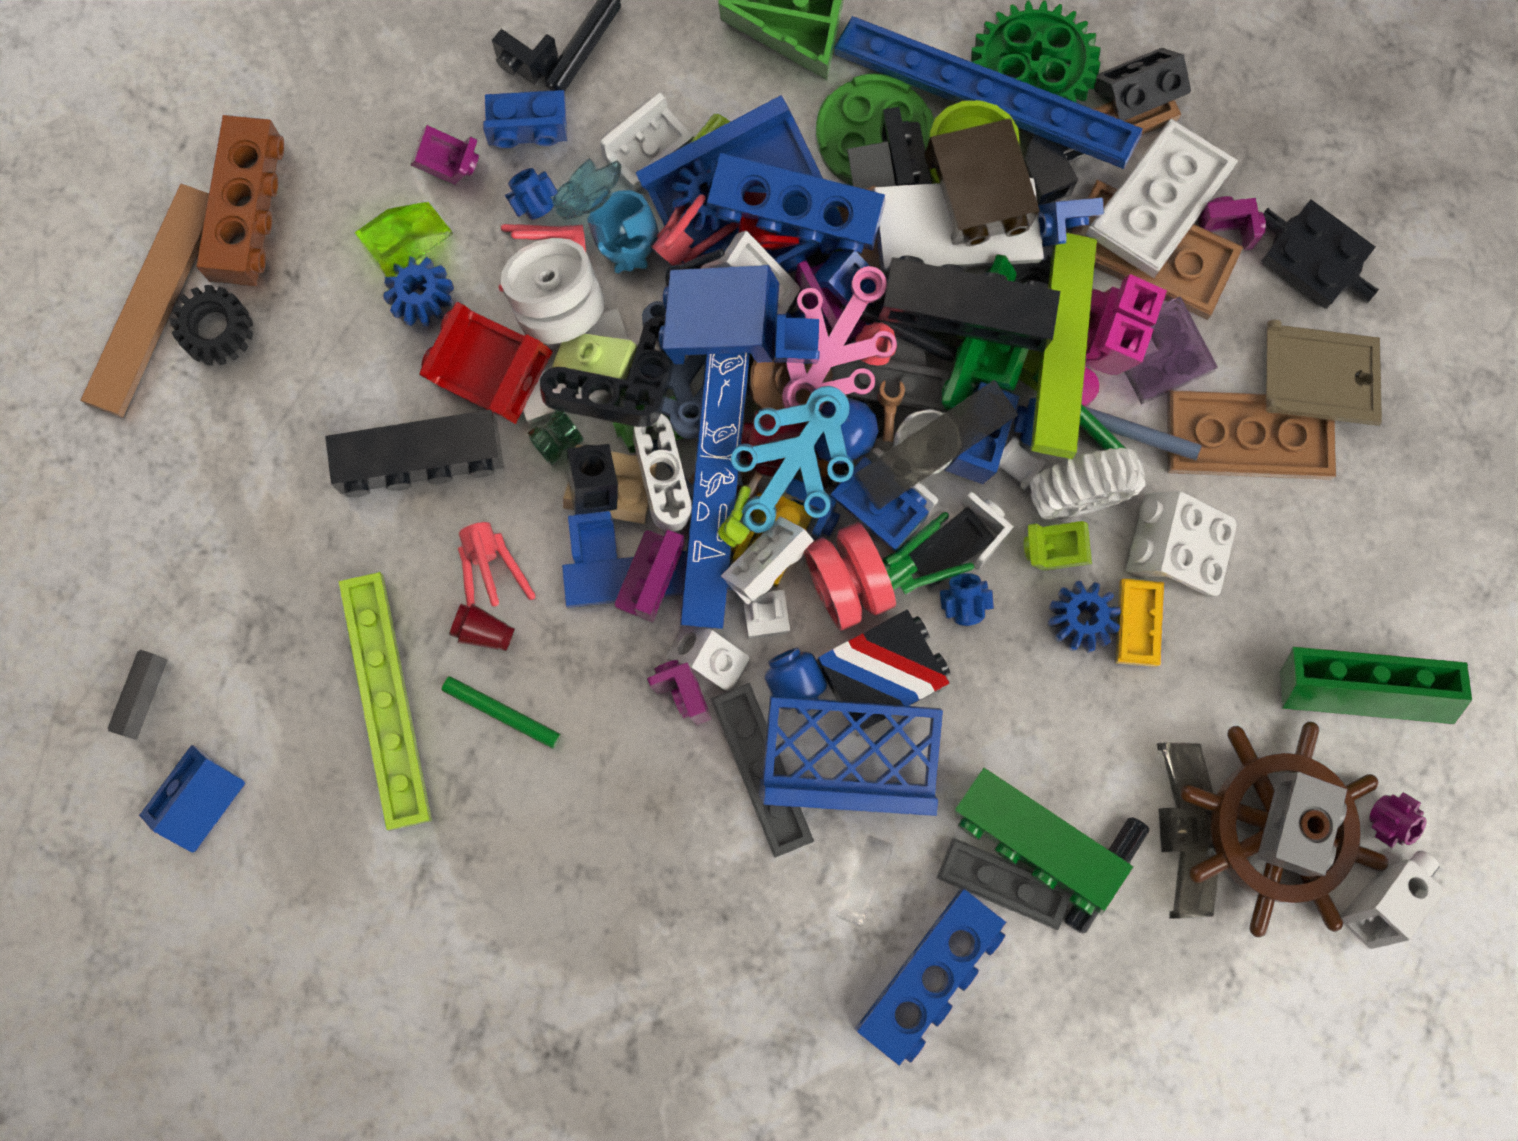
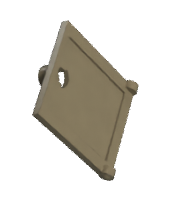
(1315, 374)

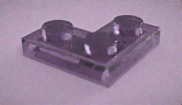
(1179, 355)

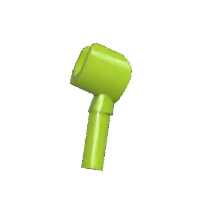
(732, 530)

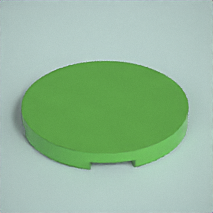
(854, 117)

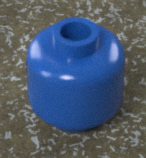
(795, 676)

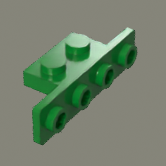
(984, 360)

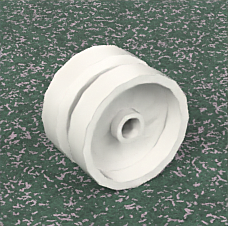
(553, 290)

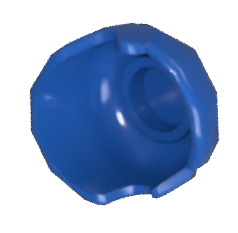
(858, 431)

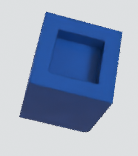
(838, 274)
(796, 340)
(592, 537)

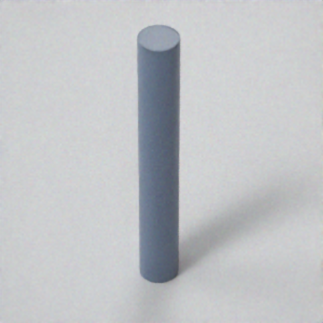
(1148, 435)

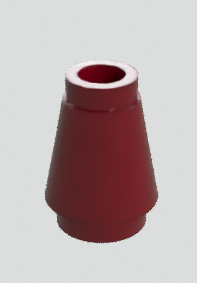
(480, 628)

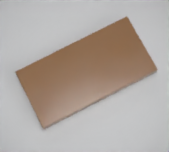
(1193, 271)
(1246, 439)

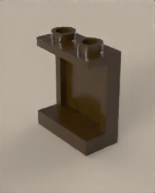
(983, 182)

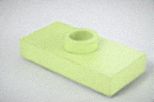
(597, 355)

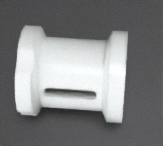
(1020, 463)

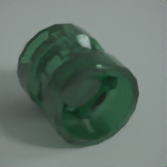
(563, 431)

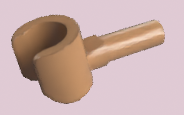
(890, 410)

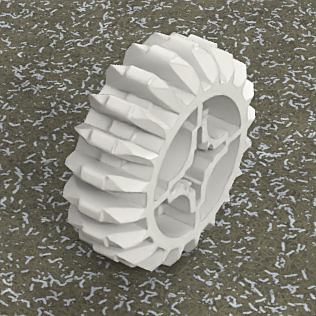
(1087, 483)

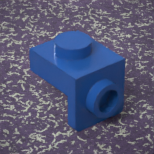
(826, 524)

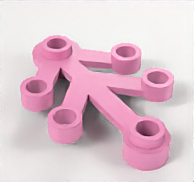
(832, 349)

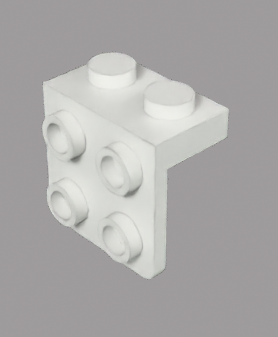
(1182, 541)

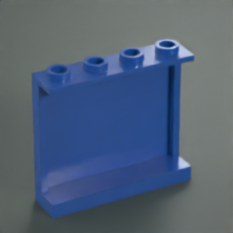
(763, 136)

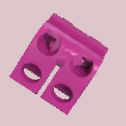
(1122, 325)

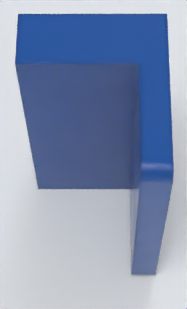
(191, 799)

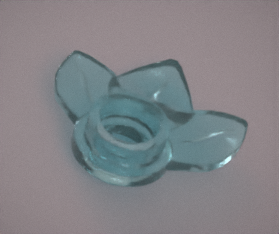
(586, 189)

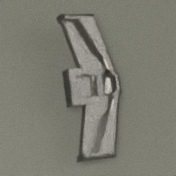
(1188, 830)

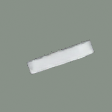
(668, 454)

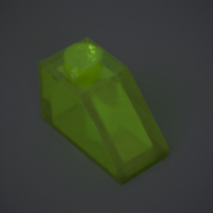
(402, 233)

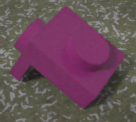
(445, 155)
(1231, 214)

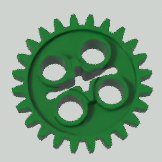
(1036, 57)

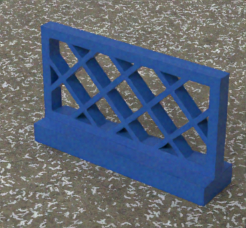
(849, 793)

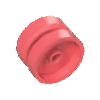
(849, 576)

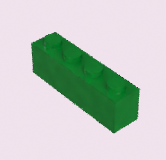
(1375, 685)
(1043, 842)

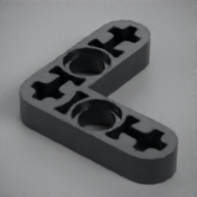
(635, 389)

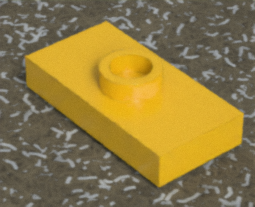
(1140, 623)

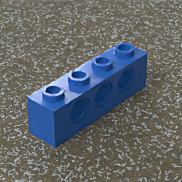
(737, 175)
(985, 934)

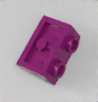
(650, 574)
(684, 689)

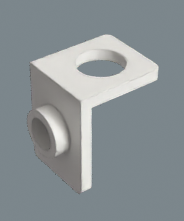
(992, 517)
(710, 656)

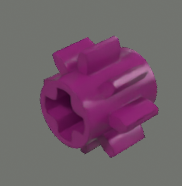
(1397, 820)

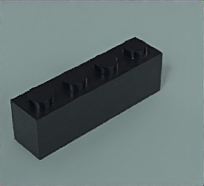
(969, 303)
(414, 453)

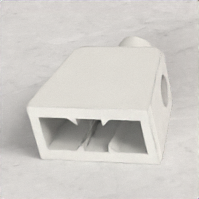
(1394, 902)

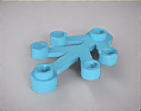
(797, 453)

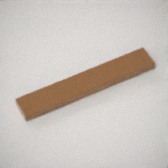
(148, 304)

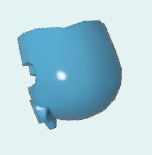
(624, 230)

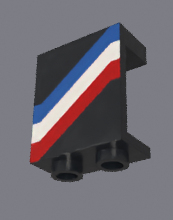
(885, 667)

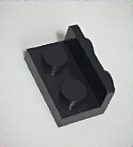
(1145, 82)
(905, 148)

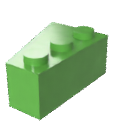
(794, 28)

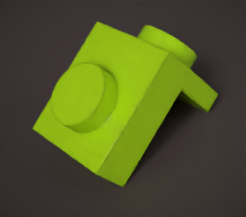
(1058, 545)

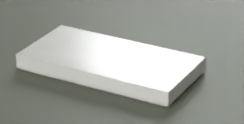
(1162, 198)
(920, 226)

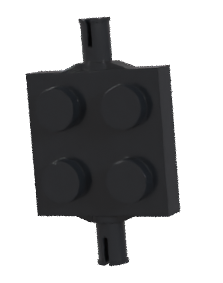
(1319, 254)

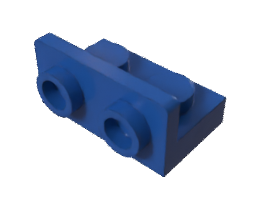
(525, 118)
(1060, 215)
(890, 523)

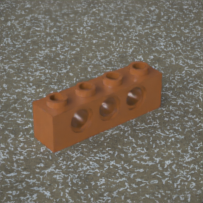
(239, 142)

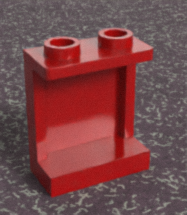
(485, 362)

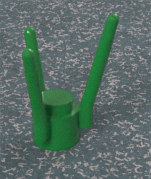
(901, 566)

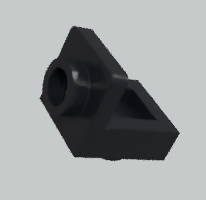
(520, 59)

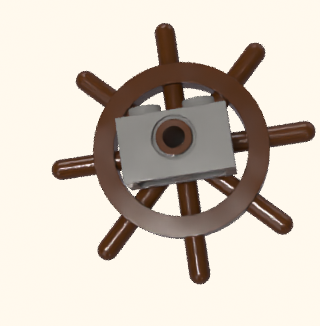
(1305, 829)

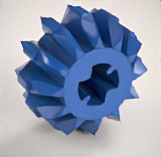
(691, 192)
(425, 278)
(1075, 603)

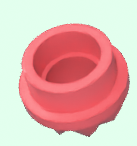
(882, 343)

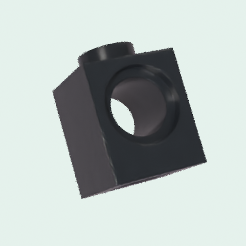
(592, 479)

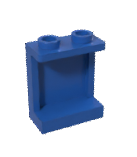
(720, 312)

